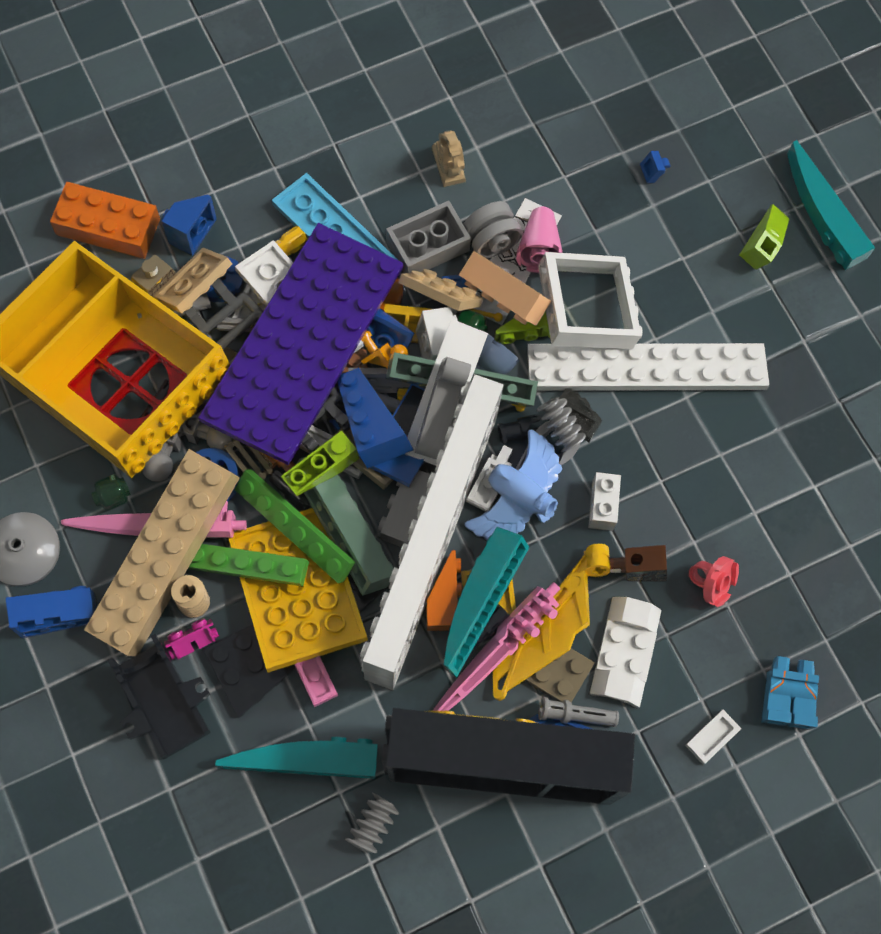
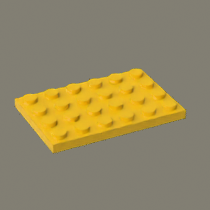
(292, 619)

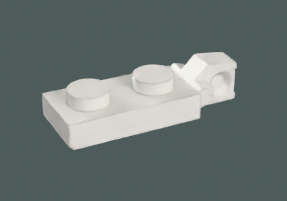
(482, 493)

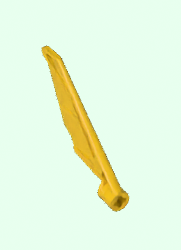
(558, 633)

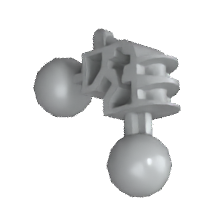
(161, 465)

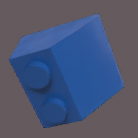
(189, 222)

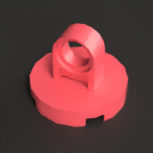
(718, 579)

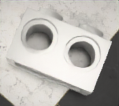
(604, 501)

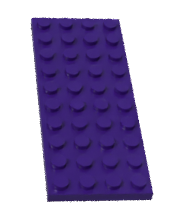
(301, 344)

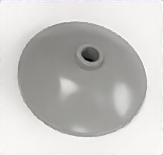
(34, 556)

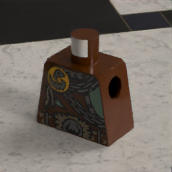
(651, 560)

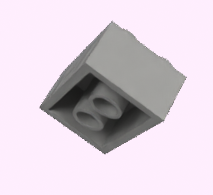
(428, 238)

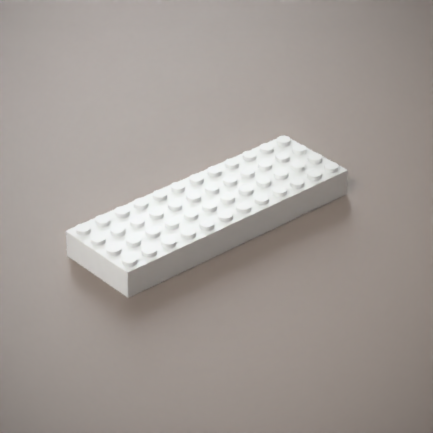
(431, 533)

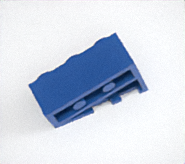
(50, 611)

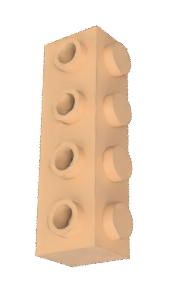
(504, 288)

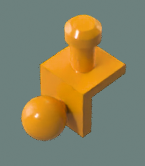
(381, 355)

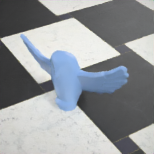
(521, 490)

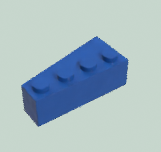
(371, 423)

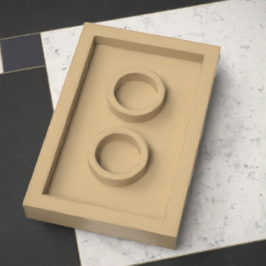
(192, 280)
(441, 290)

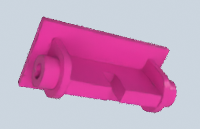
(181, 641)

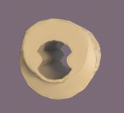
(186, 587)

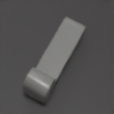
(441, 406)

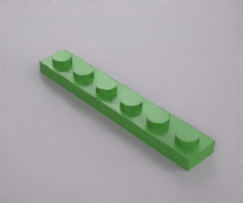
(295, 526)
(250, 564)

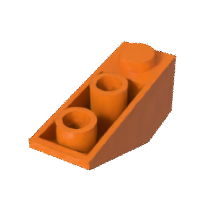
(443, 597)

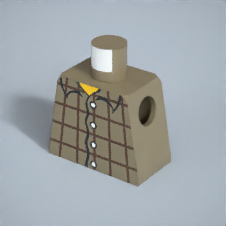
(152, 275)

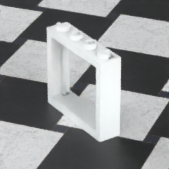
(586, 336)

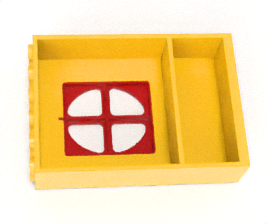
(71, 326)

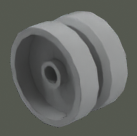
(493, 229)

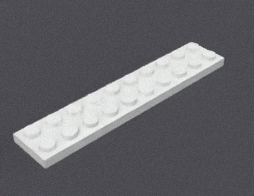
(649, 367)

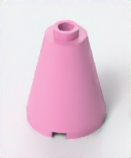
(539, 237)

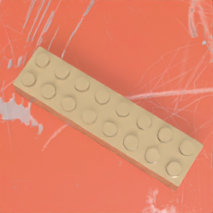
(161, 553)

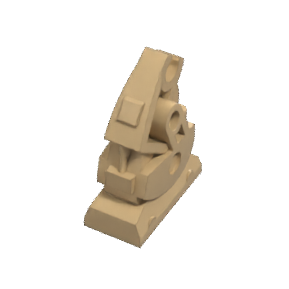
(449, 158)

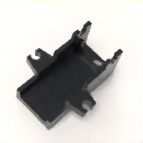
(161, 700)

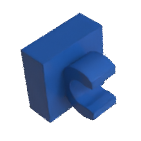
(654, 166)

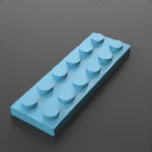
(308, 204)

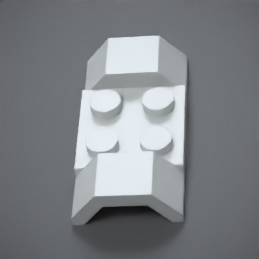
(626, 650)

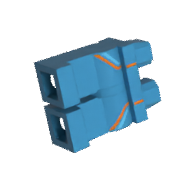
(791, 695)

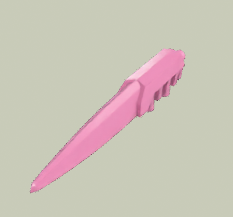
(133, 523)
(503, 643)

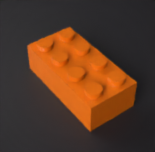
(105, 220)

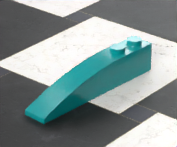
(827, 211)
(482, 593)
(309, 758)

